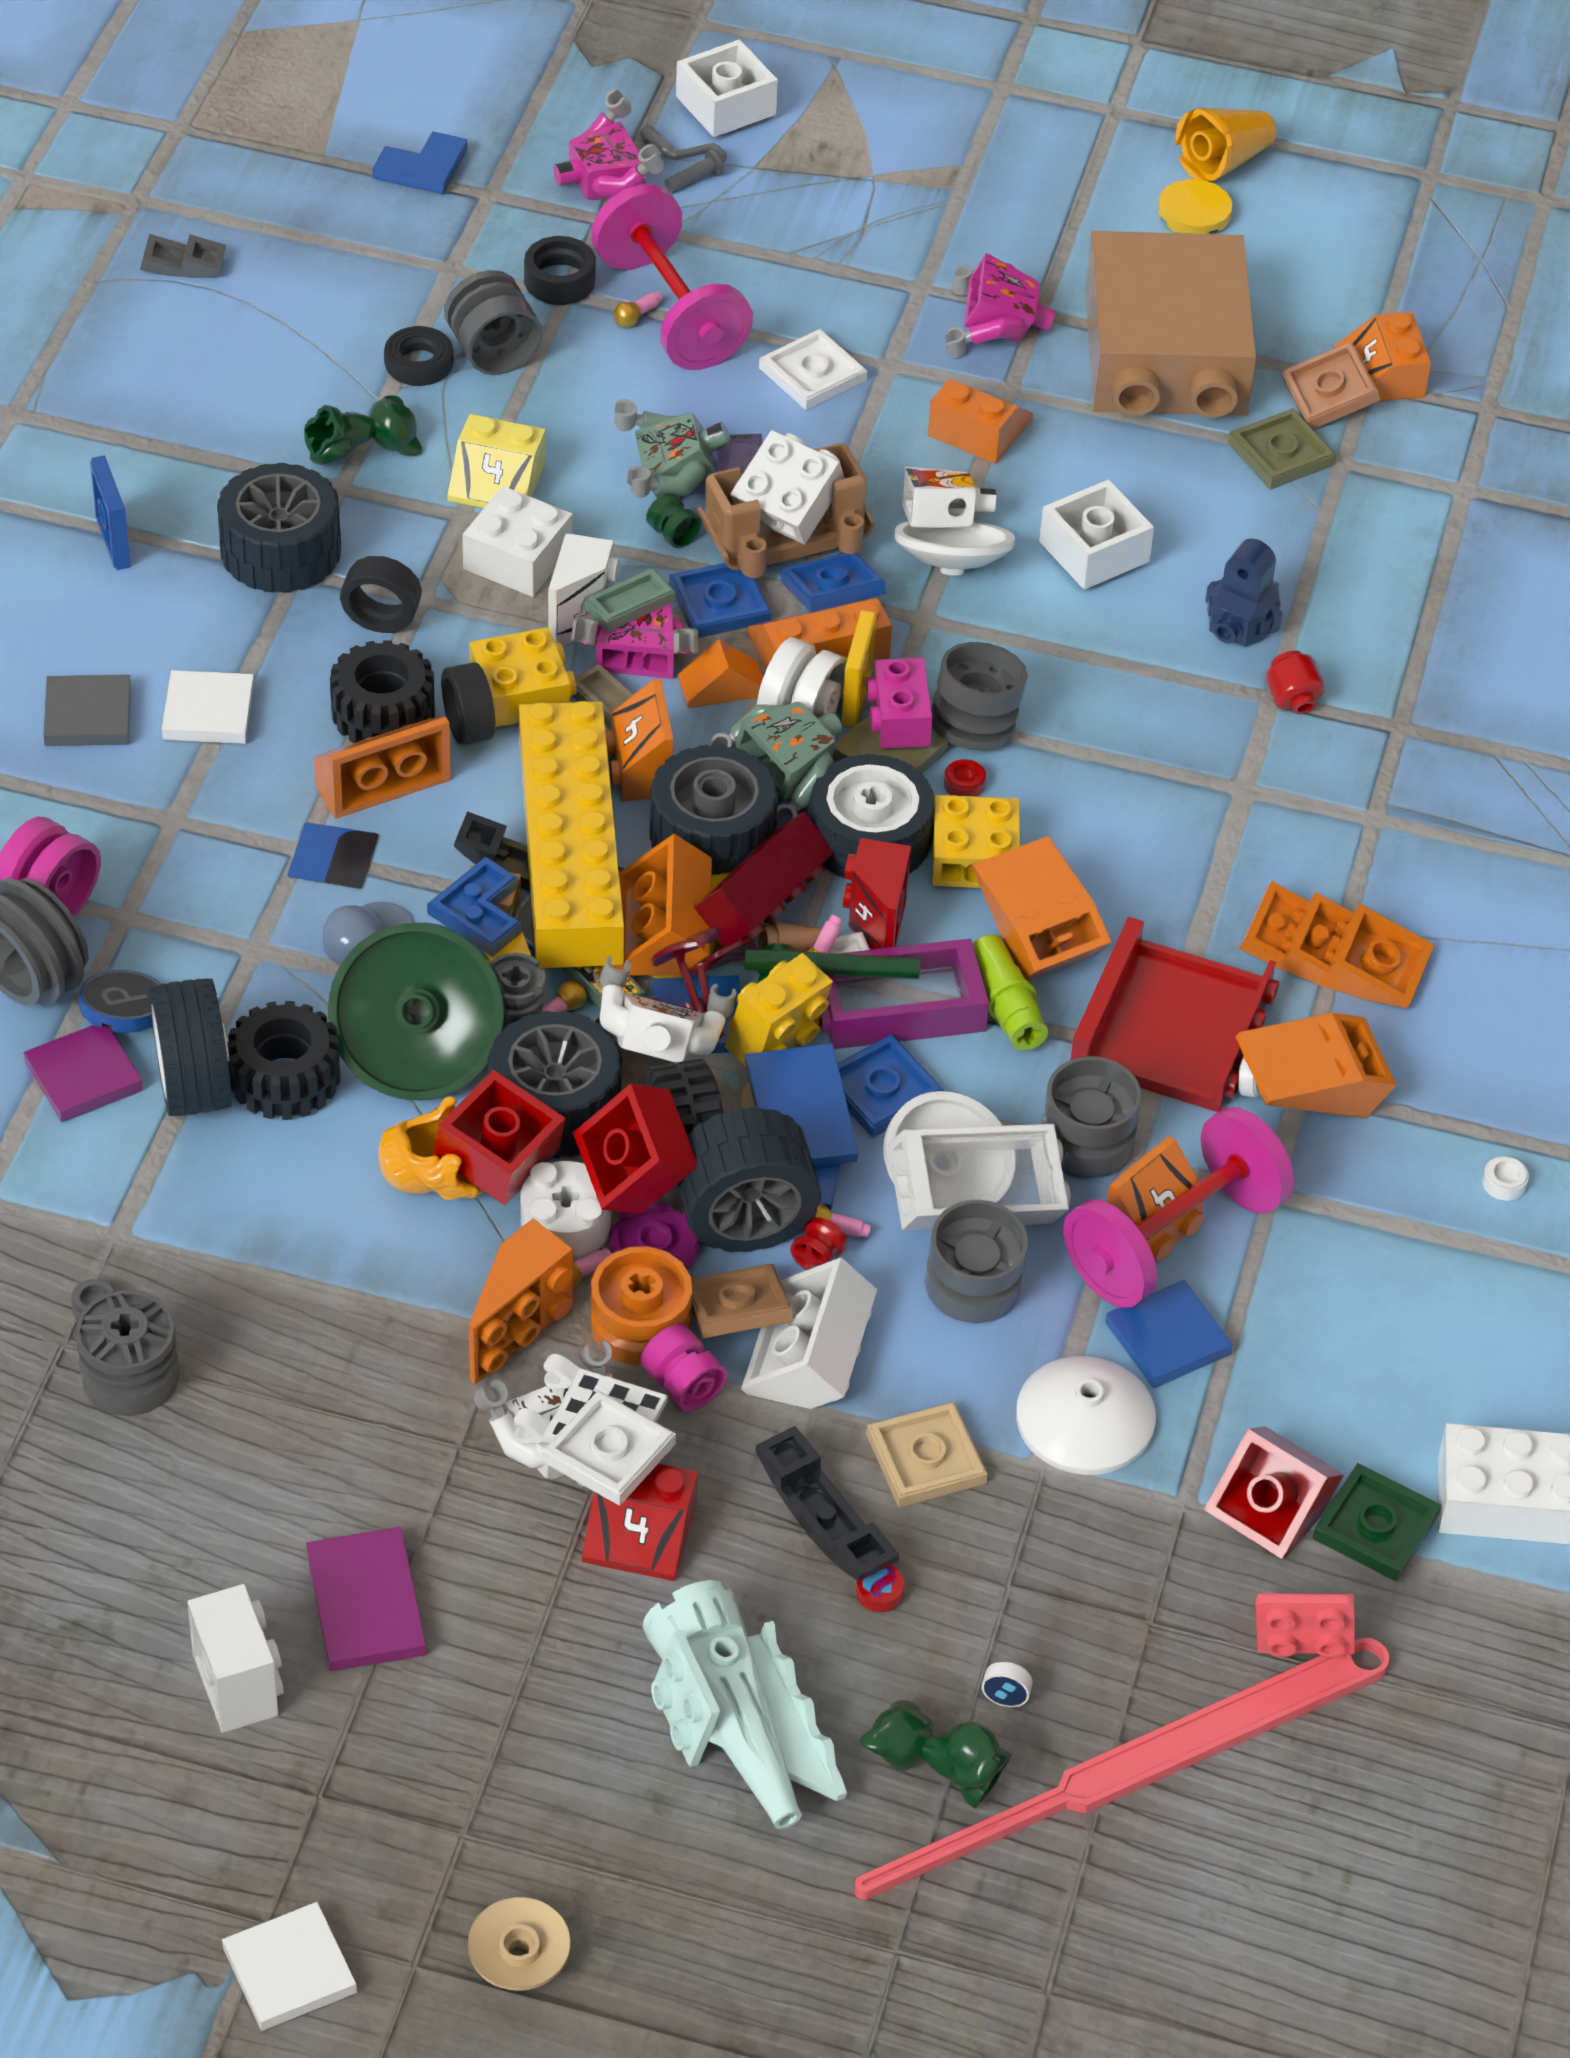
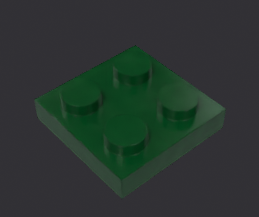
(1377, 1522)

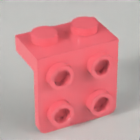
(1305, 1624)

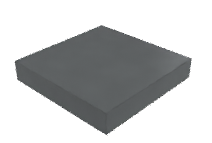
(87, 710)

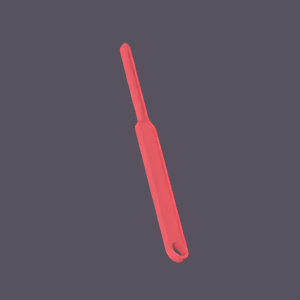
(1150, 1758)

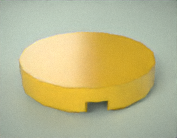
(1195, 207)

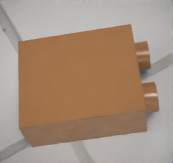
(1169, 323)

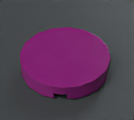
(656, 1228)

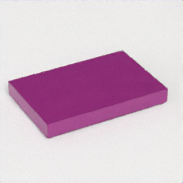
(365, 1599)

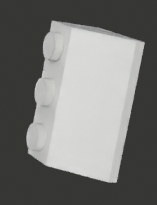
(815, 1354)

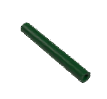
(838, 963)

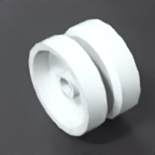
(804, 677)

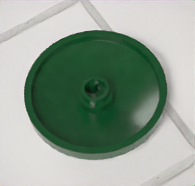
(416, 1010)

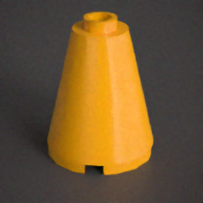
(1221, 140)

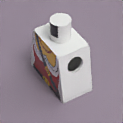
(943, 498)

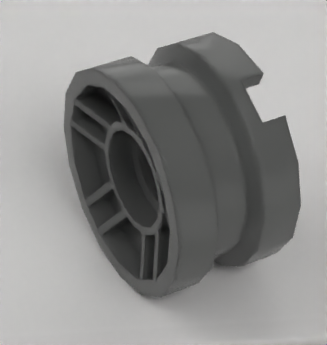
(522, 984)

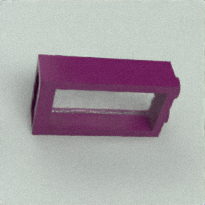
(940, 1003)

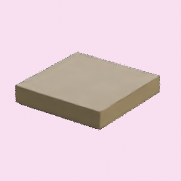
(926, 1454)

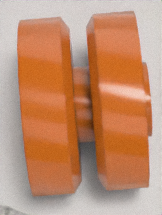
(636, 1298)

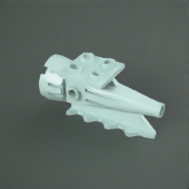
(740, 1697)

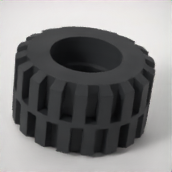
(380, 689)
(283, 1086)
(691, 1088)

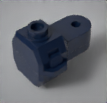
(1247, 598)

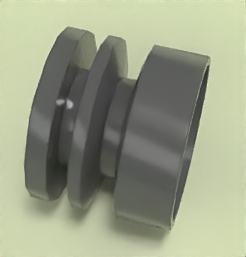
(493, 322)
(978, 696)
(127, 1352)

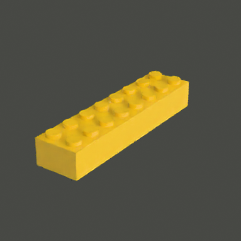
(570, 835)

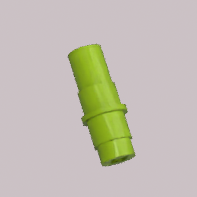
(1009, 994)

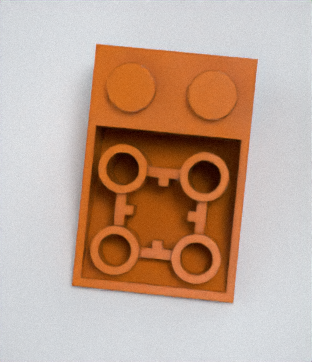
(1040, 908)
(1318, 1065)
(521, 1296)

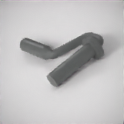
(713, 161)

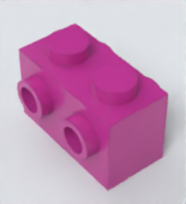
(901, 703)

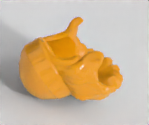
(409, 1162)

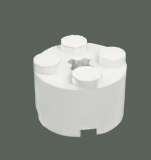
(566, 1204)

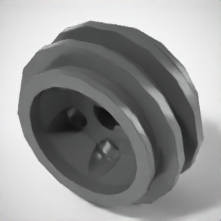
(39, 944)

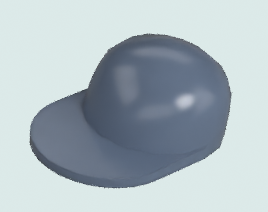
(354, 923)

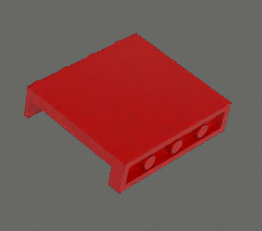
(1173, 1018)

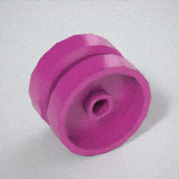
(54, 858)

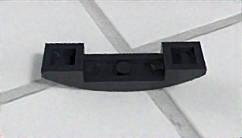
(485, 838)
(821, 1508)

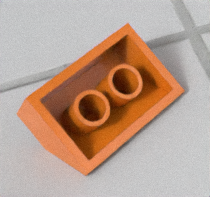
(825, 629)
(384, 767)
(660, 904)

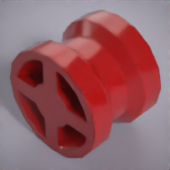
(819, 1244)

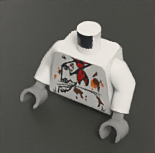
(656, 1026)
(543, 1401)

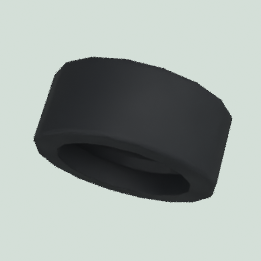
(561, 251)
(387, 574)
(468, 703)

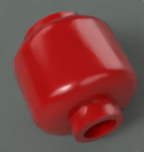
(1295, 682)

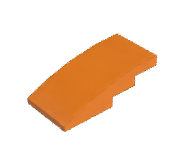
(1337, 947)

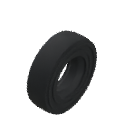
(418, 372)

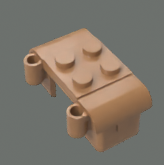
(752, 546)

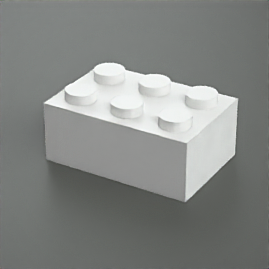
(1504, 1483)

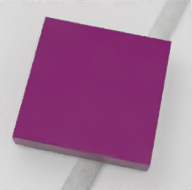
(83, 1071)

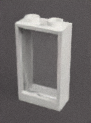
(991, 1163)

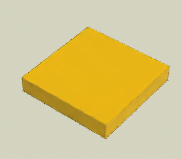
(858, 668)

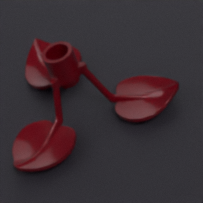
(727, 954)

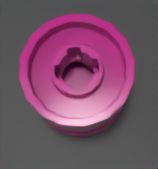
(678, 1363)

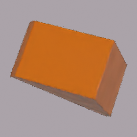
(720, 677)

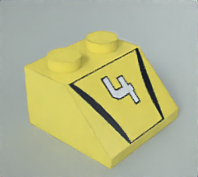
(493, 456)

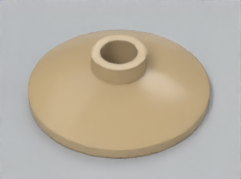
(514, 1925)

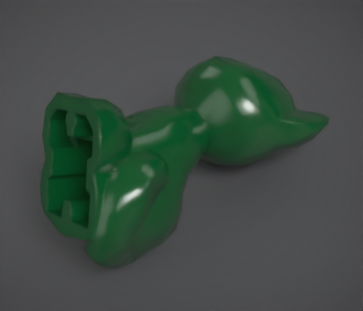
(335, 434)
(964, 1755)

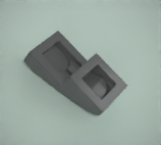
(194, 260)

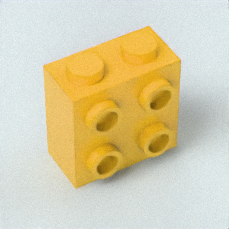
(523, 670)
(969, 832)
(779, 1009)

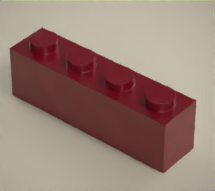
(765, 880)

